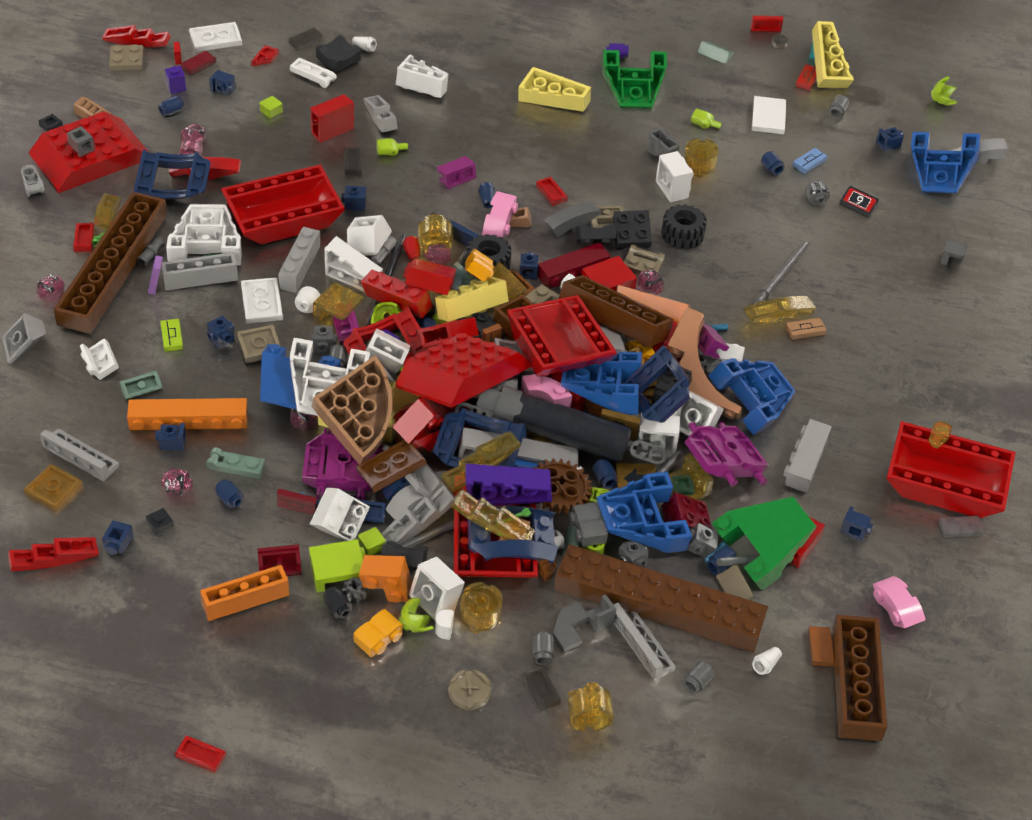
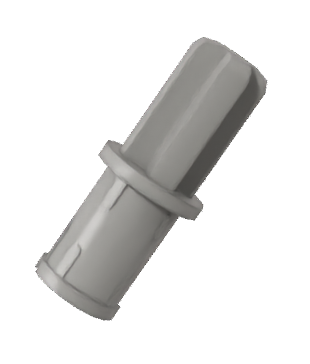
(384, 250)

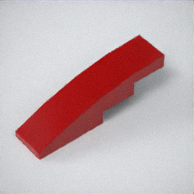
(131, 36)
(219, 168)
(61, 552)

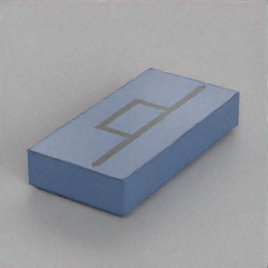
(809, 160)

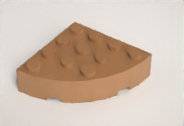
(358, 408)

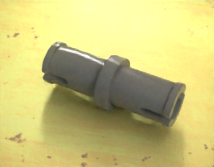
(150, 252)

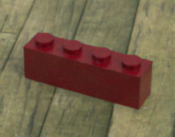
(556, 269)

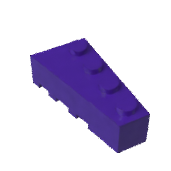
(508, 484)

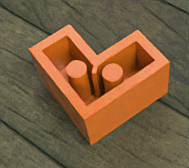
(388, 574)

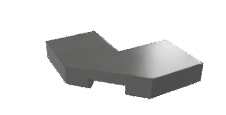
(564, 633)

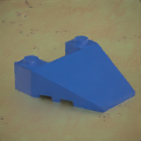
(944, 170)
(277, 378)
(604, 381)
(758, 387)
(635, 516)

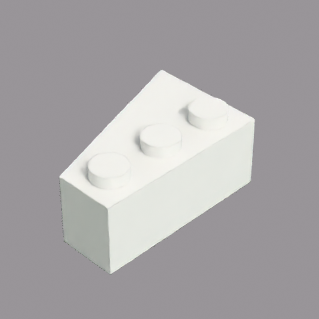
(421, 78)
(347, 264)

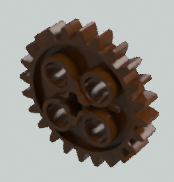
(568, 486)

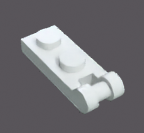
(313, 72)

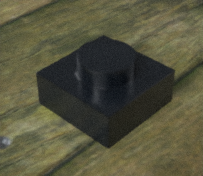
(50, 122)
(159, 521)

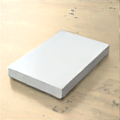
(215, 36)
(769, 115)
(261, 300)

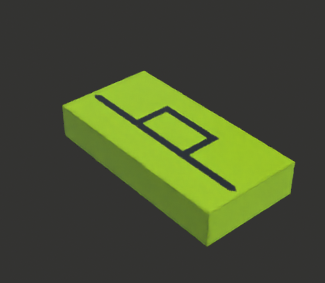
(171, 335)

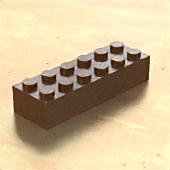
(619, 311)
(859, 678)

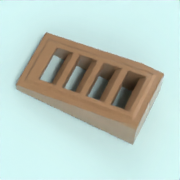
(85, 107)
(521, 218)

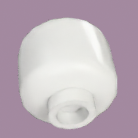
(305, 299)

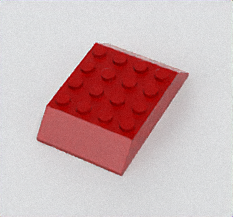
(114, 150)
(284, 204)
(559, 336)
(459, 369)
(956, 476)
(473, 565)

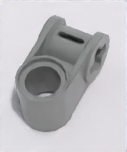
(31, 180)

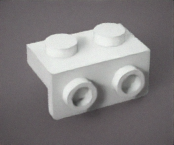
(99, 359)

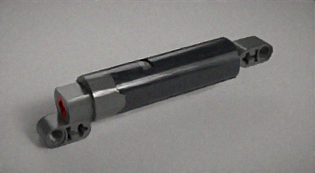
(562, 424)

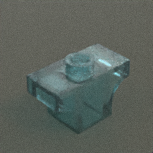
(462, 277)

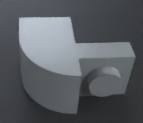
(405, 499)

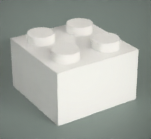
(674, 176)
(699, 411)
(659, 434)
(436, 586)

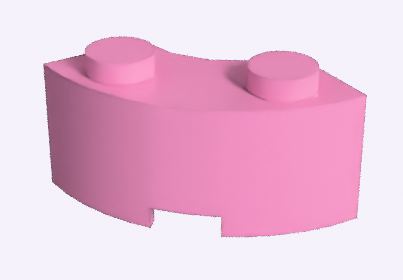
(498, 221)
(546, 388)
(898, 602)

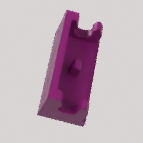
(457, 172)
(344, 327)
(711, 341)

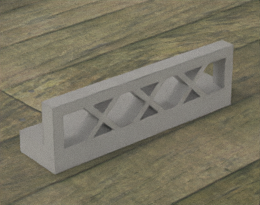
(80, 456)
(423, 480)
(640, 645)

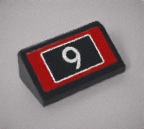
(859, 201)

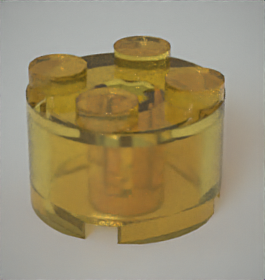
(701, 156)
(433, 231)
(481, 607)
(590, 707)

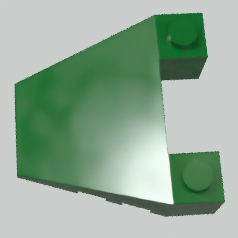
(634, 85)
(775, 532)

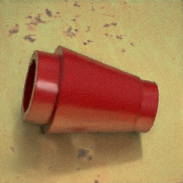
(411, 247)

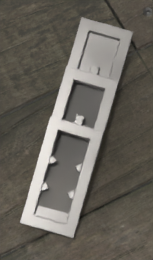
(420, 517)

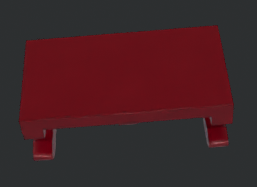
(287, 556)

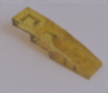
(776, 309)
(489, 453)
(497, 521)

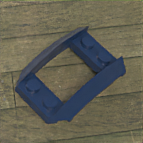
(148, 168)
(673, 398)
(452, 429)
(540, 546)

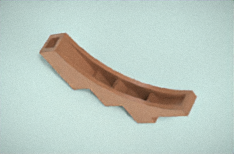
(685, 345)

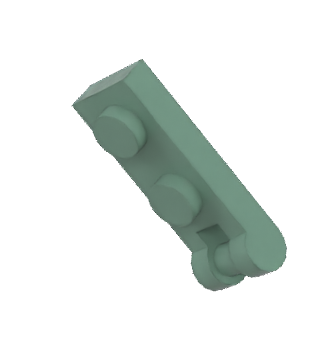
(235, 463)

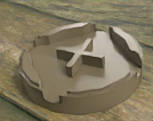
(469, 689)

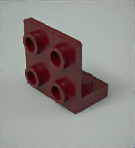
(686, 508)

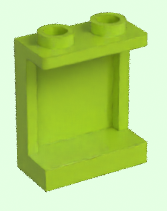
(335, 562)

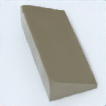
(733, 583)

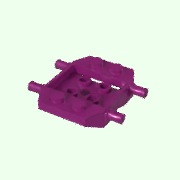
(735, 450)
(338, 473)

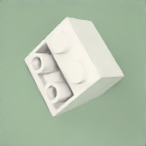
(368, 234)
(388, 350)
(339, 514)

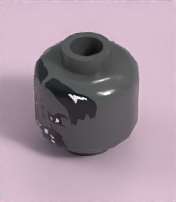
(817, 192)

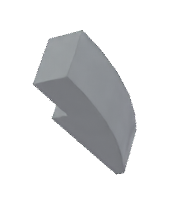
(380, 113)
(990, 149)

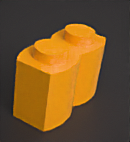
(479, 265)
(378, 633)

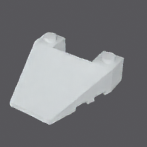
(204, 231)
(313, 378)

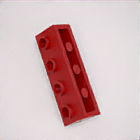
(391, 289)

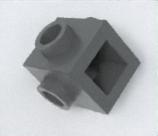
(323, 339)
(703, 540)
(633, 553)

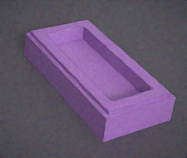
(155, 274)

